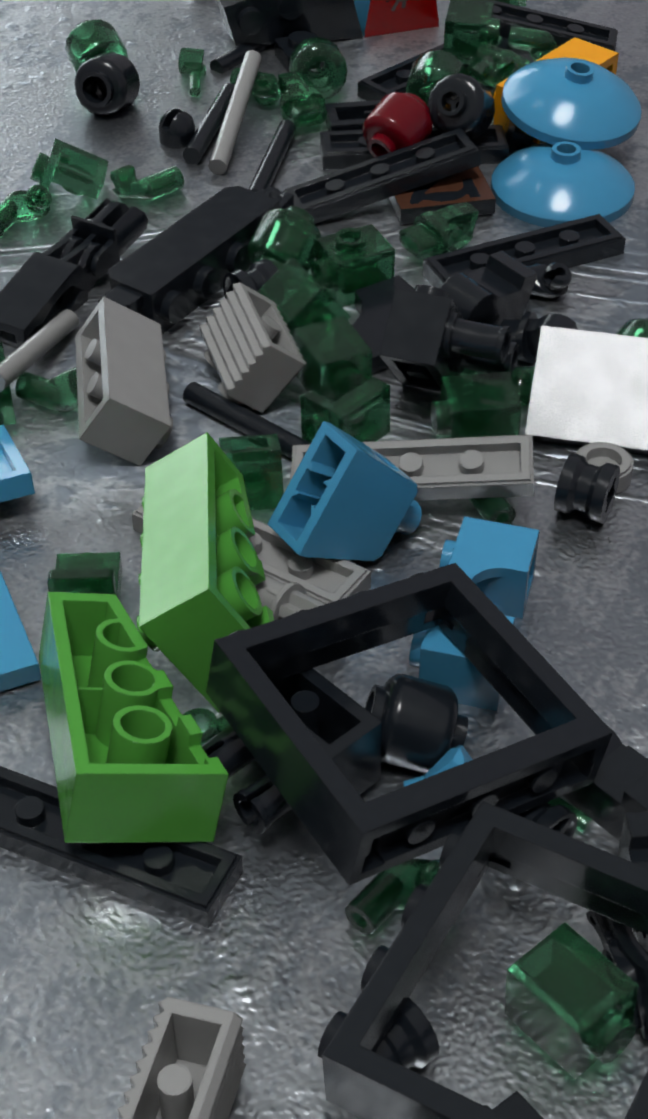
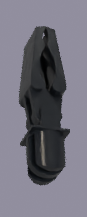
(67, 270)

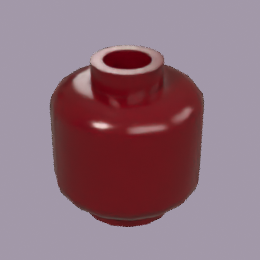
(397, 123)

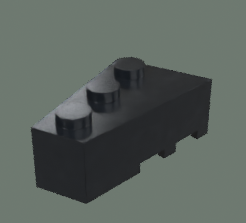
(271, 19)

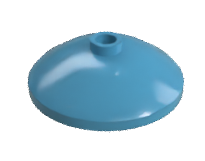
(571, 103)
(561, 184)

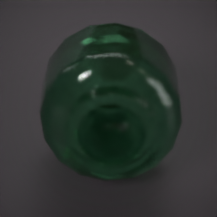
(91, 39)
(310, 55)
(429, 70)
(284, 235)

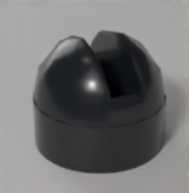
(176, 129)

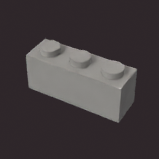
(122, 382)

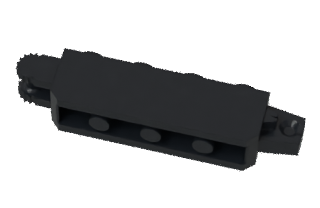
(192, 256)

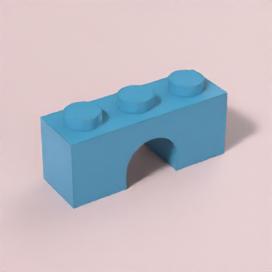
(503, 565)

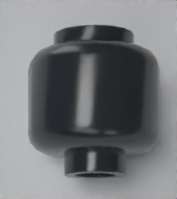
(106, 83)
(461, 103)
(417, 721)

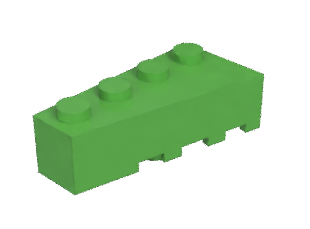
(197, 558)
(118, 742)

